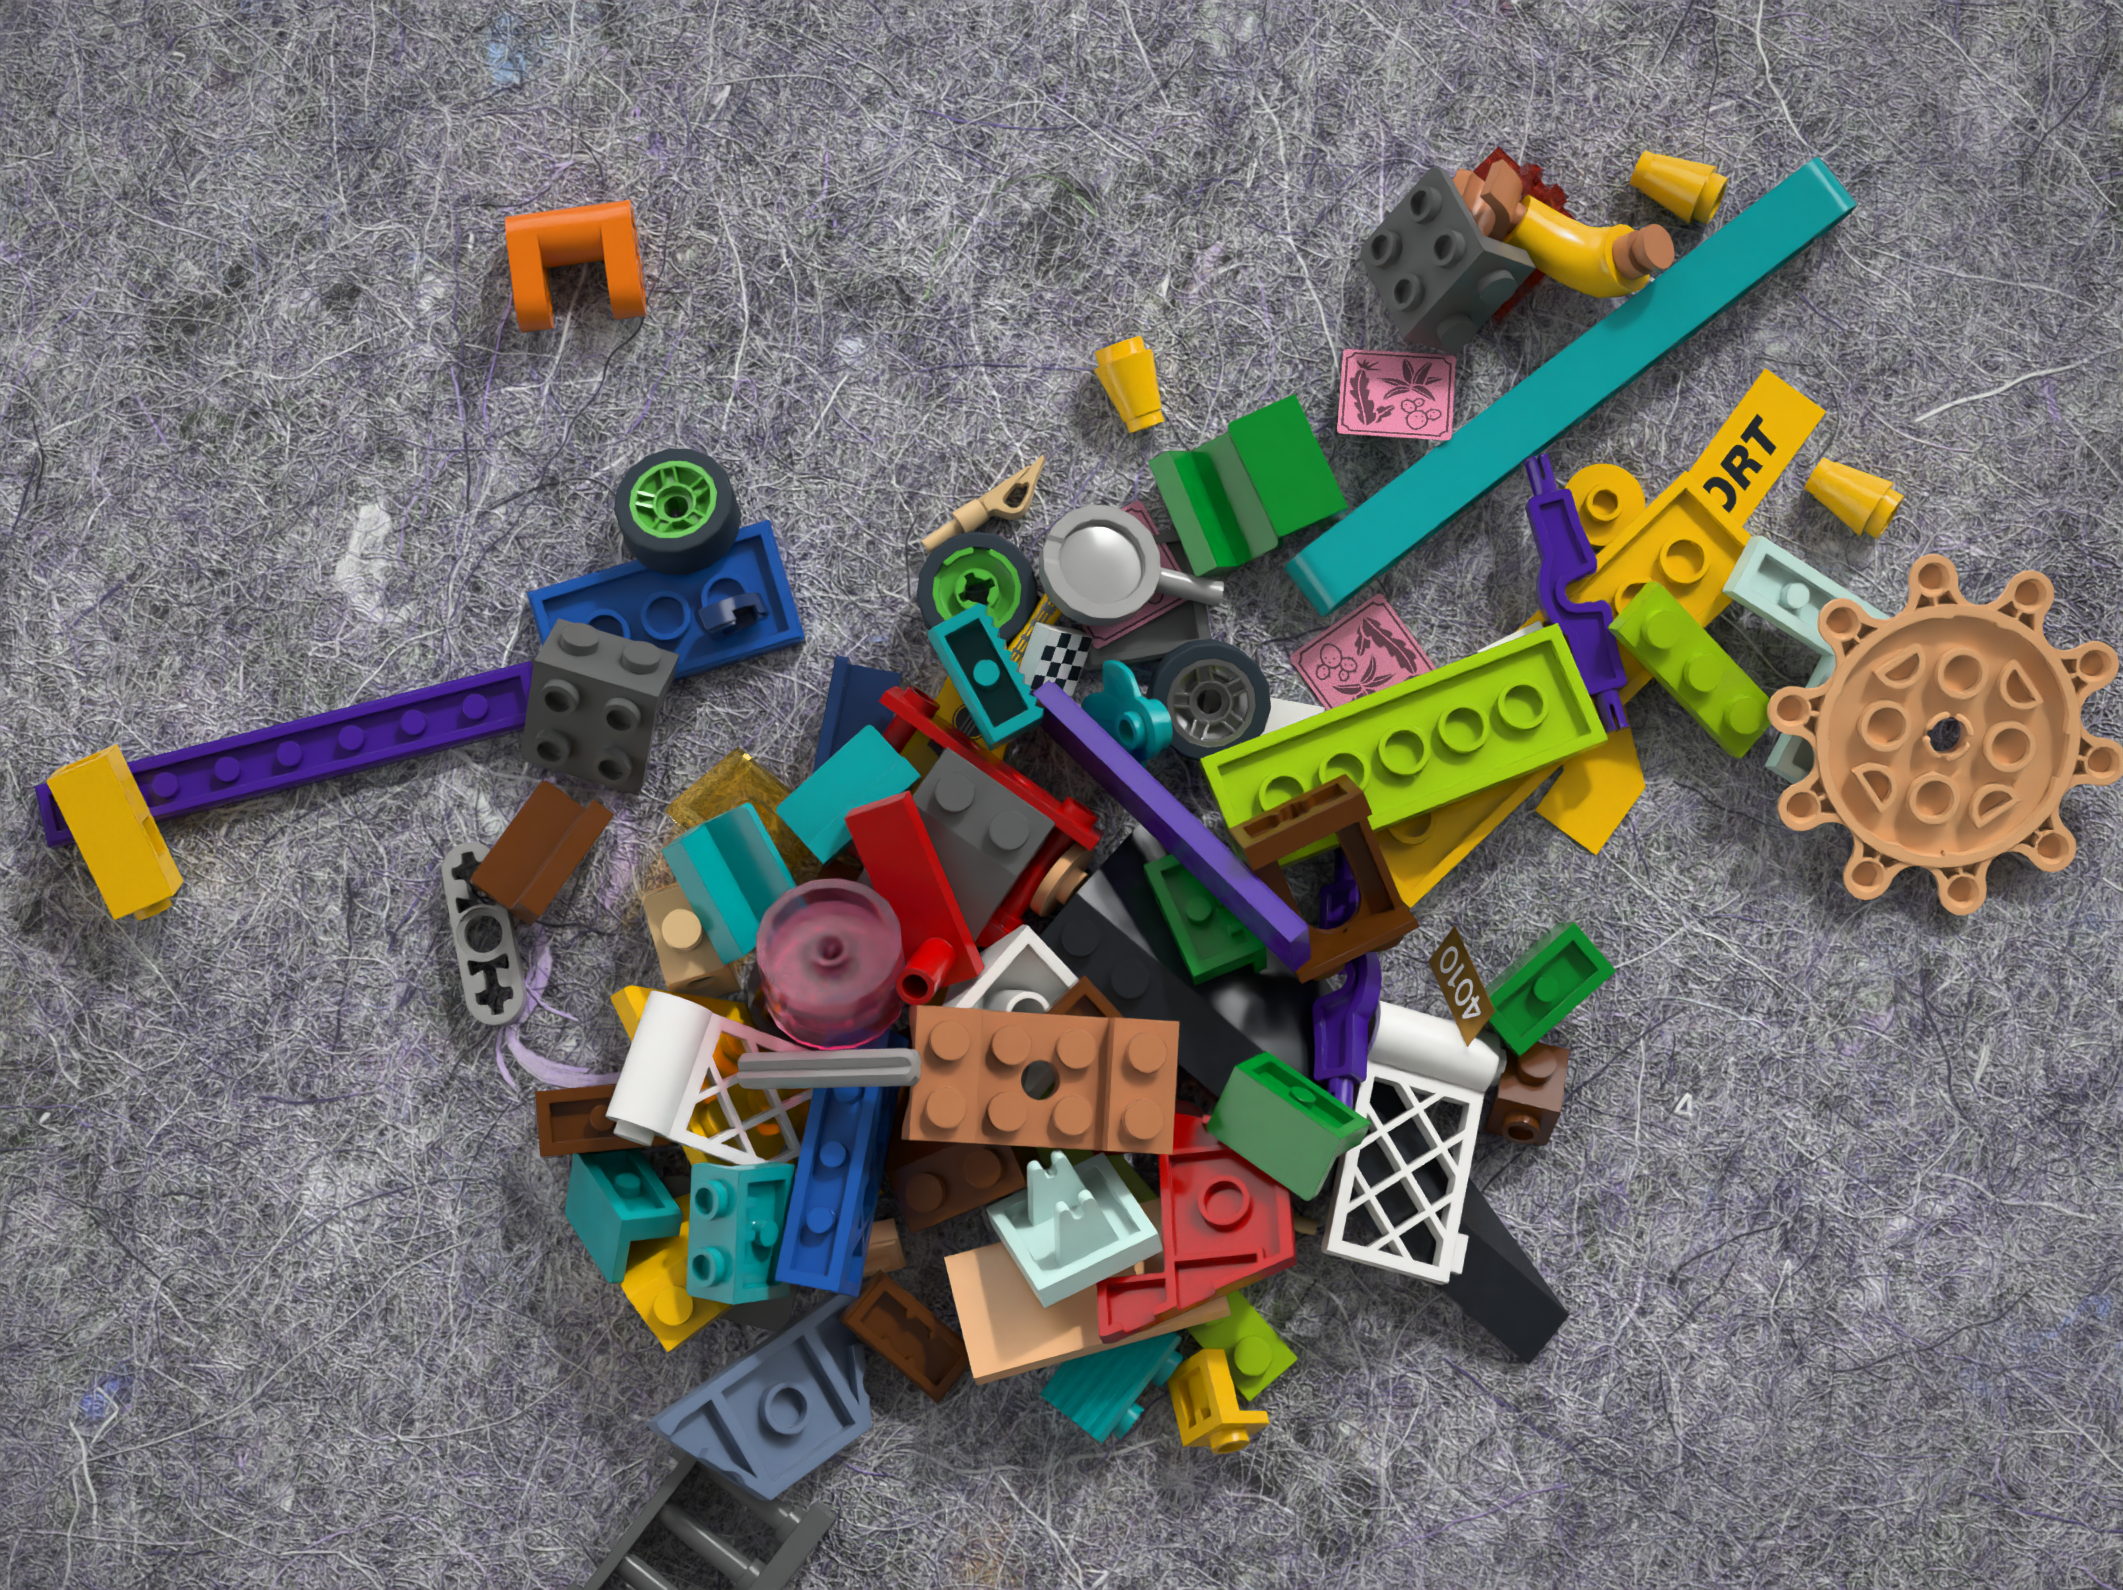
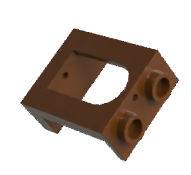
(1329, 809)

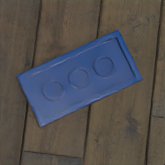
(664, 608)

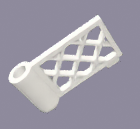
(1431, 1059)
(667, 1072)

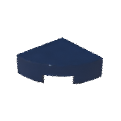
(733, 615)

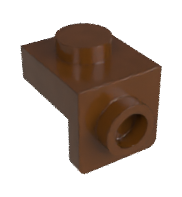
(1529, 1095)

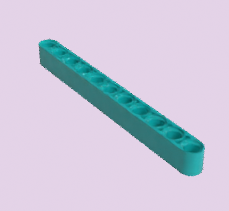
(1570, 387)

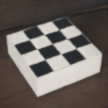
(1056, 656)

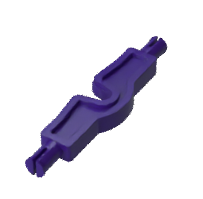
(1565, 560)
(1344, 1014)

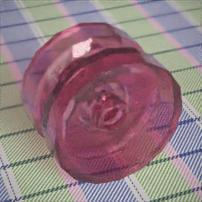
(831, 963)

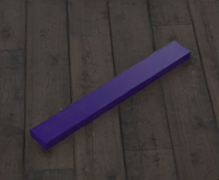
(320, 747)

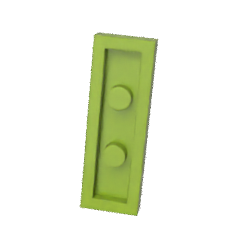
(1693, 668)

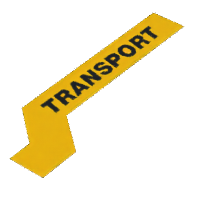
(1737, 472)

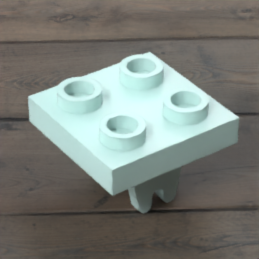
(1073, 1226)

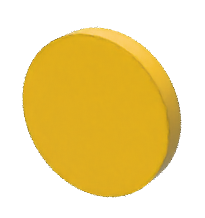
(1605, 501)

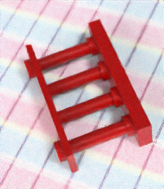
(1073, 819)

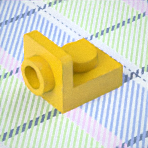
(1208, 1405)

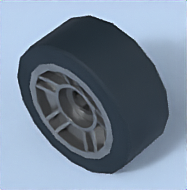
(1235, 679)

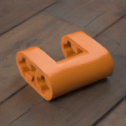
(572, 238)

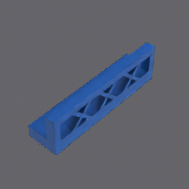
(839, 1183)

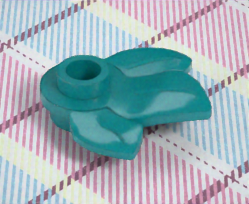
(1128, 717)

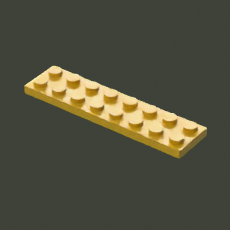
(1676, 541)

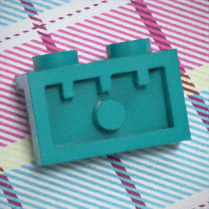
(737, 1231)

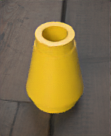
(1680, 185)
(1131, 382)
(1855, 497)

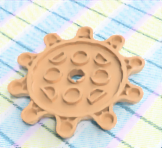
(2014, 749)

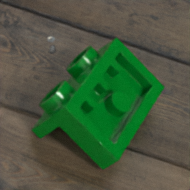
(1201, 926)

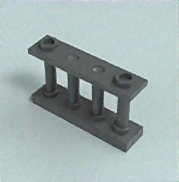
(794, 1528)

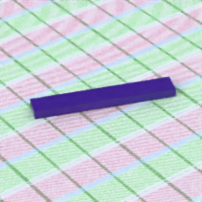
(1174, 827)

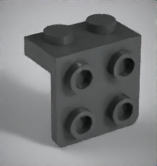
(1438, 266)
(596, 705)

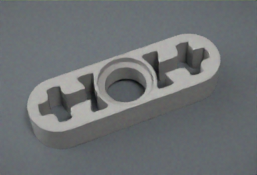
(479, 984)

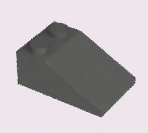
(979, 834)

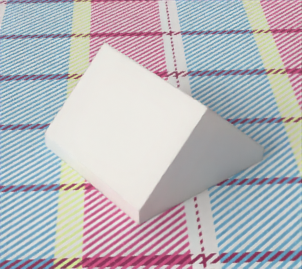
(1017, 977)

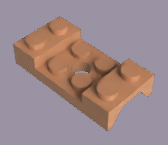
(1107, 1095)

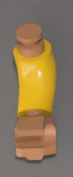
(1583, 257)

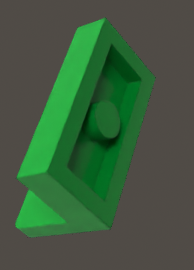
(1287, 468)
(1214, 507)
(1545, 985)
(1285, 1123)

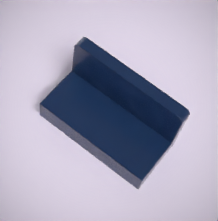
(853, 705)

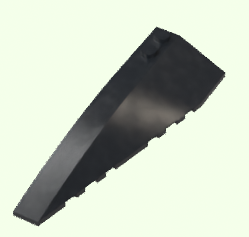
(1127, 952)

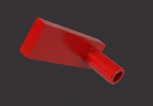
(913, 882)

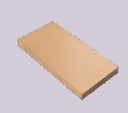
(1013, 1332)

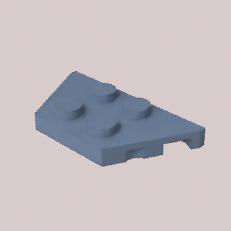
(777, 1405)

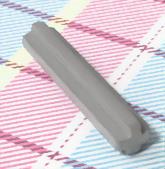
(829, 1069)

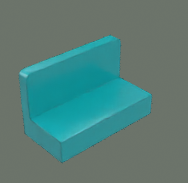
(854, 776)
(729, 877)
(617, 1201)

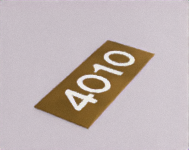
(1461, 986)

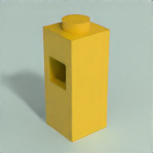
(116, 834)

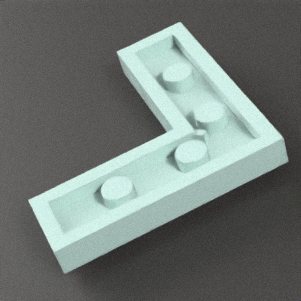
(1790, 598)

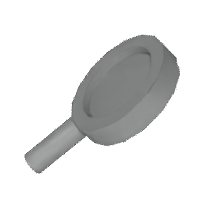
(1106, 567)

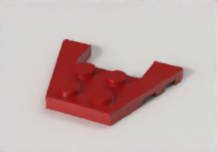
(1220, 1233)

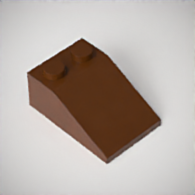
(949, 1178)

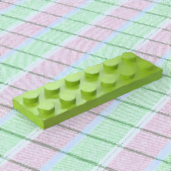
(1420, 739)

